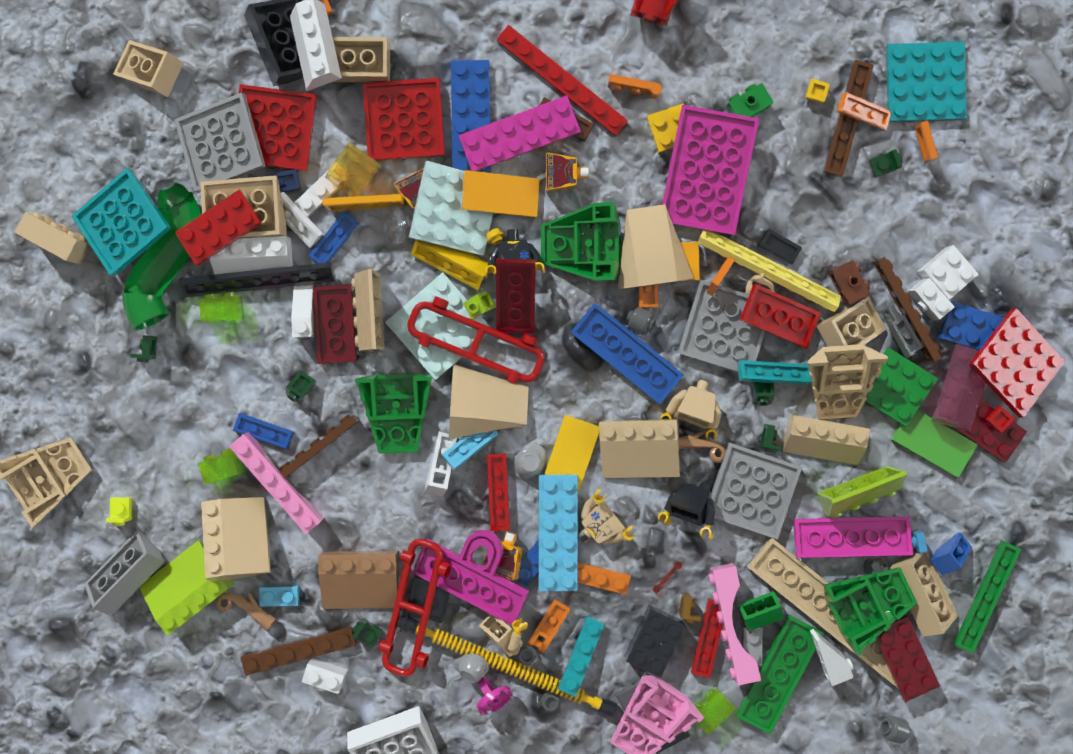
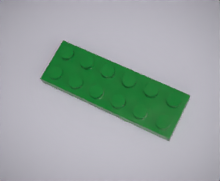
(778, 675)

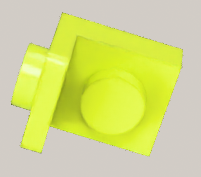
(120, 510)

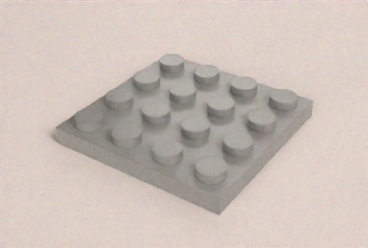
(220, 141)
(715, 329)
(754, 490)

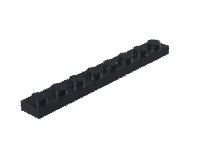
(257, 279)

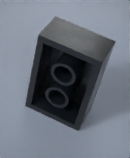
(654, 641)

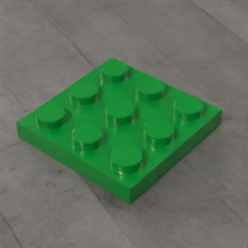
(900, 388)

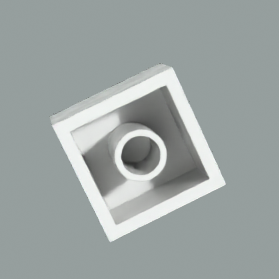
(948, 271)

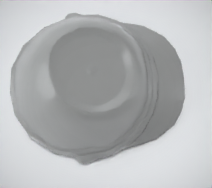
(530, 461)
(471, 667)

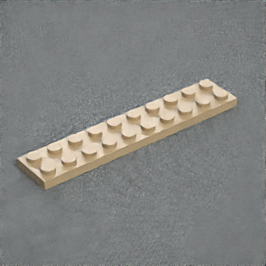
(806, 592)

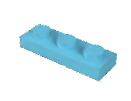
(466, 448)

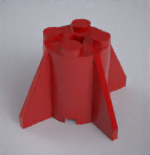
(653, 10)

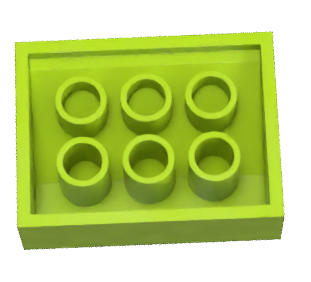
(861, 490)
(181, 589)

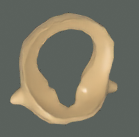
(761, 280)

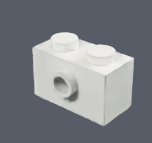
(930, 299)
(324, 676)

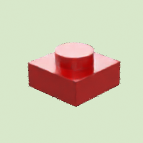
(1000, 419)

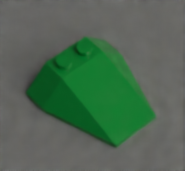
(584, 242)

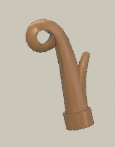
(693, 441)
(251, 608)

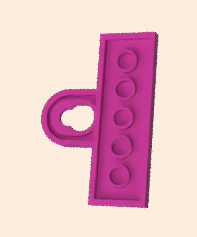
(475, 582)

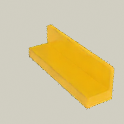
(453, 262)

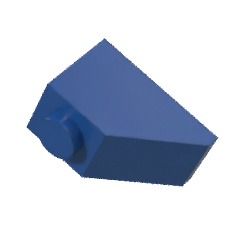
(951, 554)

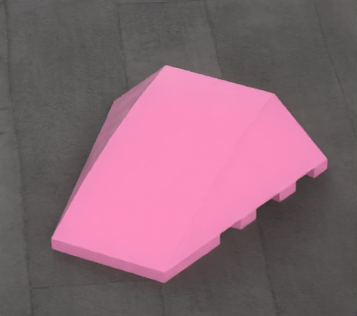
(654, 717)

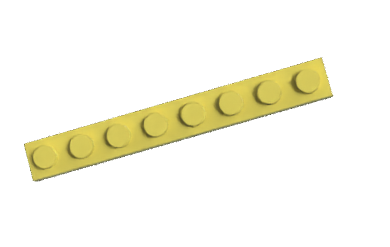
(771, 270)

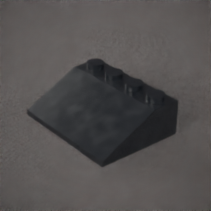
(275, 39)

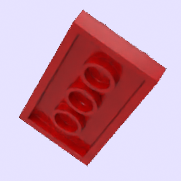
(218, 227)
(780, 316)

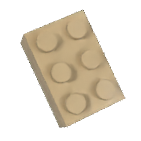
(363, 58)
(53, 237)

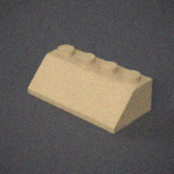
(825, 439)
(934, 607)

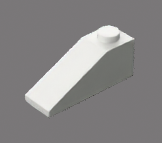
(303, 312)
(439, 469)
(834, 664)

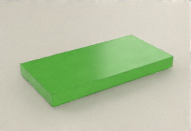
(935, 443)

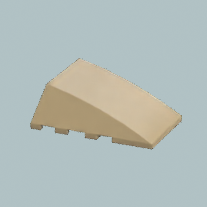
(651, 249)
(843, 378)
(485, 403)
(44, 476)

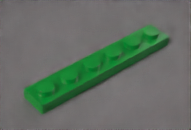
(987, 596)

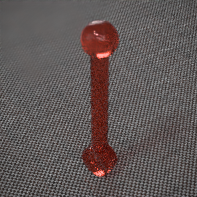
(677, 565)

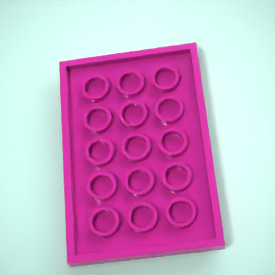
(709, 168)

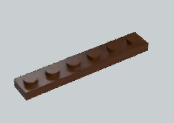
(845, 125)
(903, 302)
(317, 446)
(298, 650)

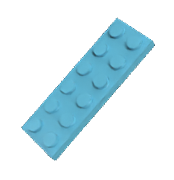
(557, 533)

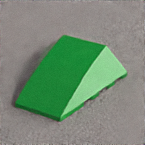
(395, 409)
(868, 605)

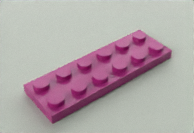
(519, 134)
(852, 537)

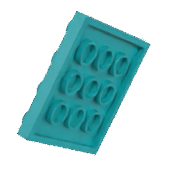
(926, 81)
(121, 222)

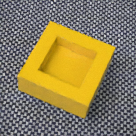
(817, 91)

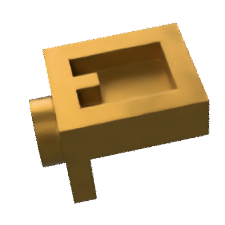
(686, 606)

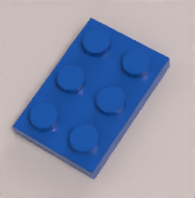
(968, 326)

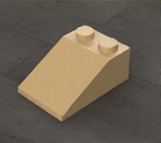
(148, 68)
(852, 325)

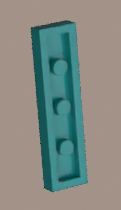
(774, 372)
(581, 656)

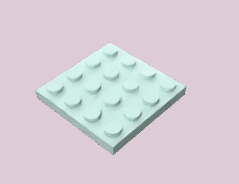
(439, 212)
(433, 358)

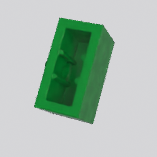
(750, 103)
(761, 611)

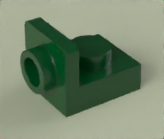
(886, 163)
(148, 346)
(299, 387)
(763, 393)
(768, 436)
(367, 632)

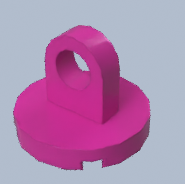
(494, 698)

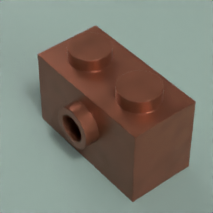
(849, 282)

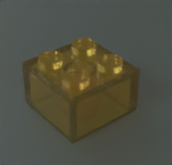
(352, 170)

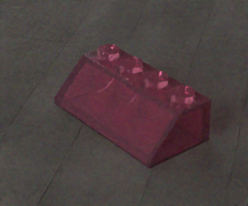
(960, 391)

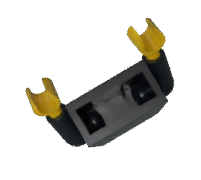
(513, 249)
(692, 505)

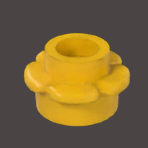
(494, 236)

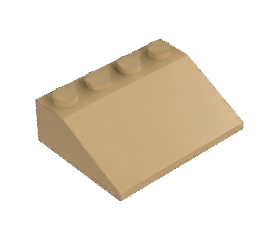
(261, 193)
(369, 310)
(639, 448)
(235, 538)

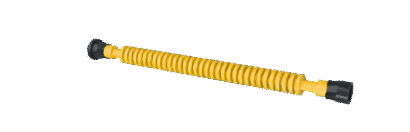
(411, 626)

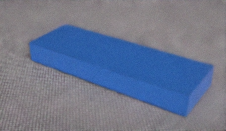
(334, 239)
(264, 430)

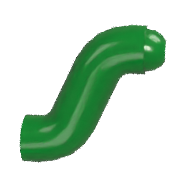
(160, 262)

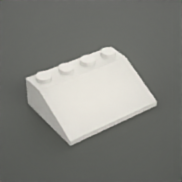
(397, 734)

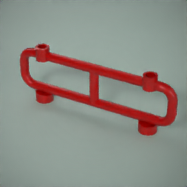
(440, 306)
(440, 569)

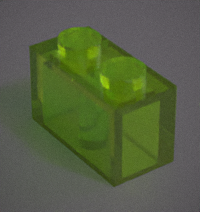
(221, 308)
(220, 467)
(715, 709)

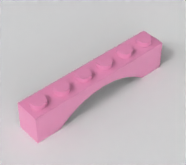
(258, 462)
(726, 584)

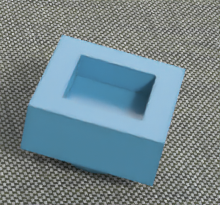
(918, 541)

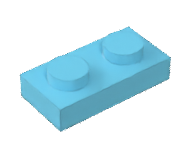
(279, 595)

